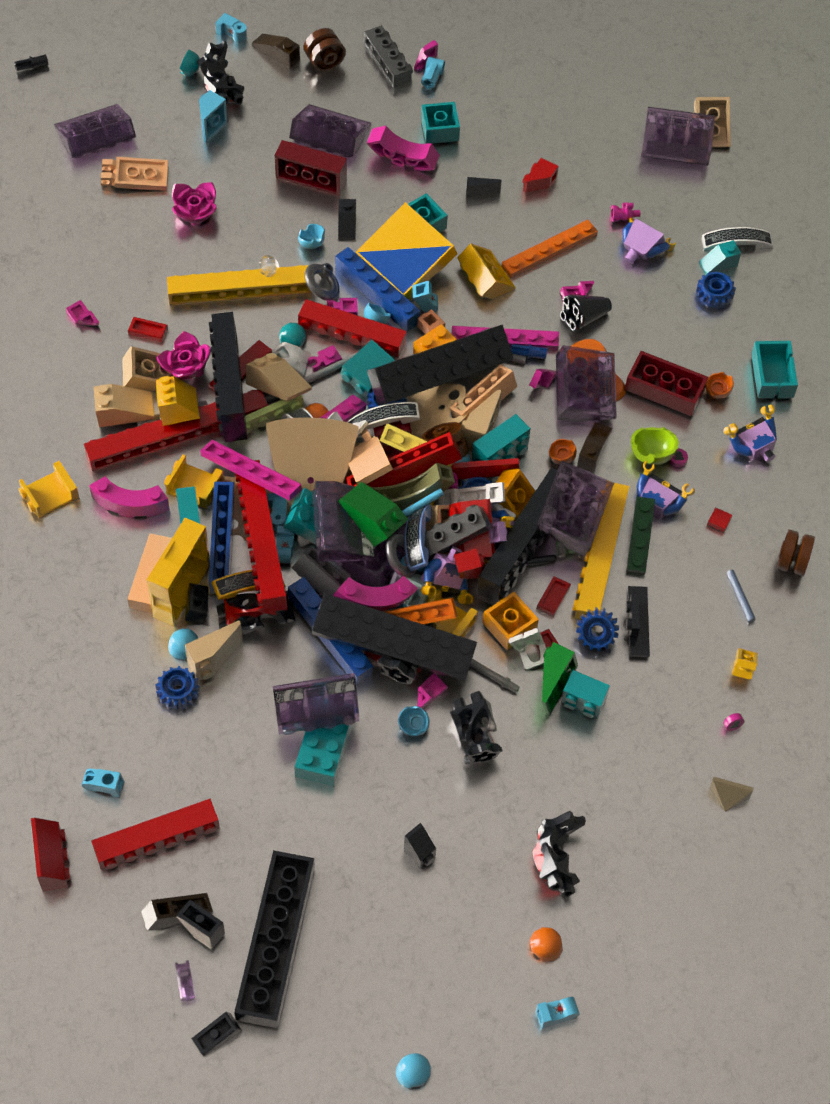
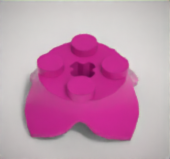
(194, 204)
(187, 357)

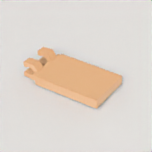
(135, 173)
(369, 460)

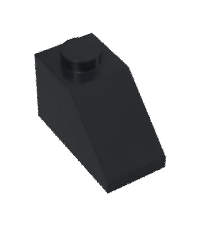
(347, 219)
(419, 846)
(201, 924)

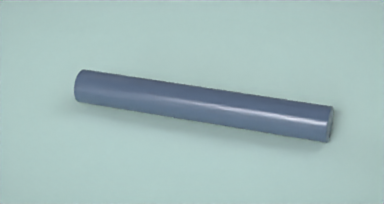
(741, 596)

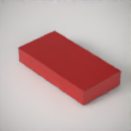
(147, 329)
(553, 596)

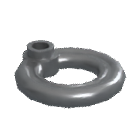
(326, 272)
(393, 541)

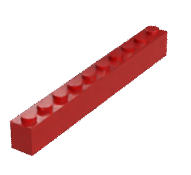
(155, 436)
(263, 545)

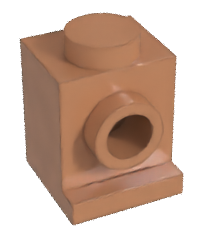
(429, 321)

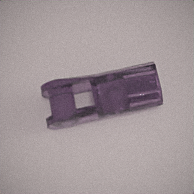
(185, 983)

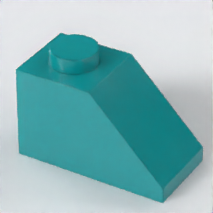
(721, 258)

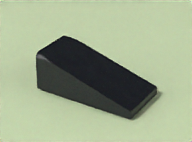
(482, 186)
(197, 603)
(216, 1033)

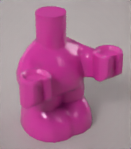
(623, 213)

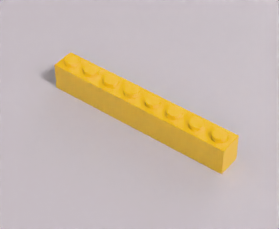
(236, 285)
(601, 554)

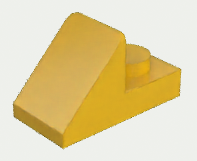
(745, 663)

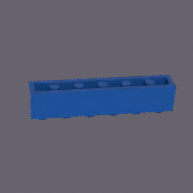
(377, 289)
(221, 531)
(308, 604)

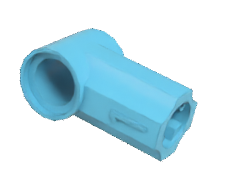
(433, 68)

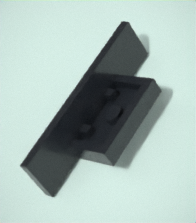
(638, 621)

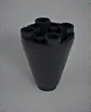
(583, 309)

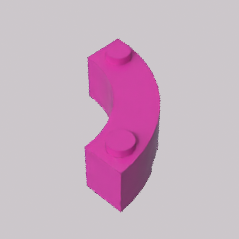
(402, 152)
(129, 502)
(377, 597)

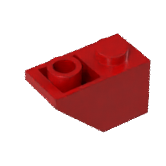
(541, 176)
(469, 564)

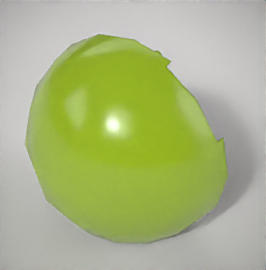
(654, 445)

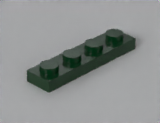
(640, 535)

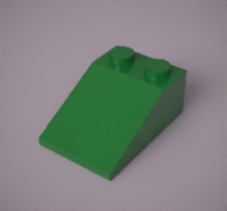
(372, 513)
(556, 672)

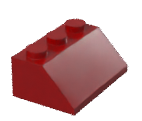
(481, 542)
(50, 854)

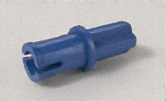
(529, 351)

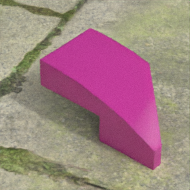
(428, 50)
(582, 289)
(81, 315)
(542, 377)
(430, 690)

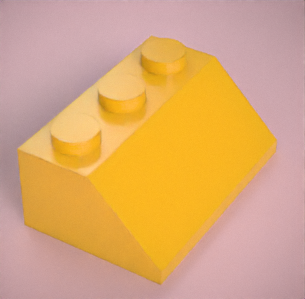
(485, 271)
(176, 400)

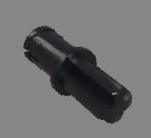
(31, 62)

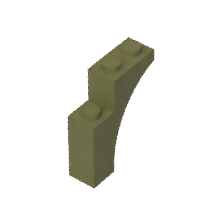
(419, 487)

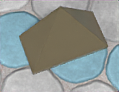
(730, 793)

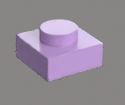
(498, 533)

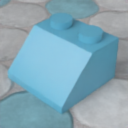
(212, 114)

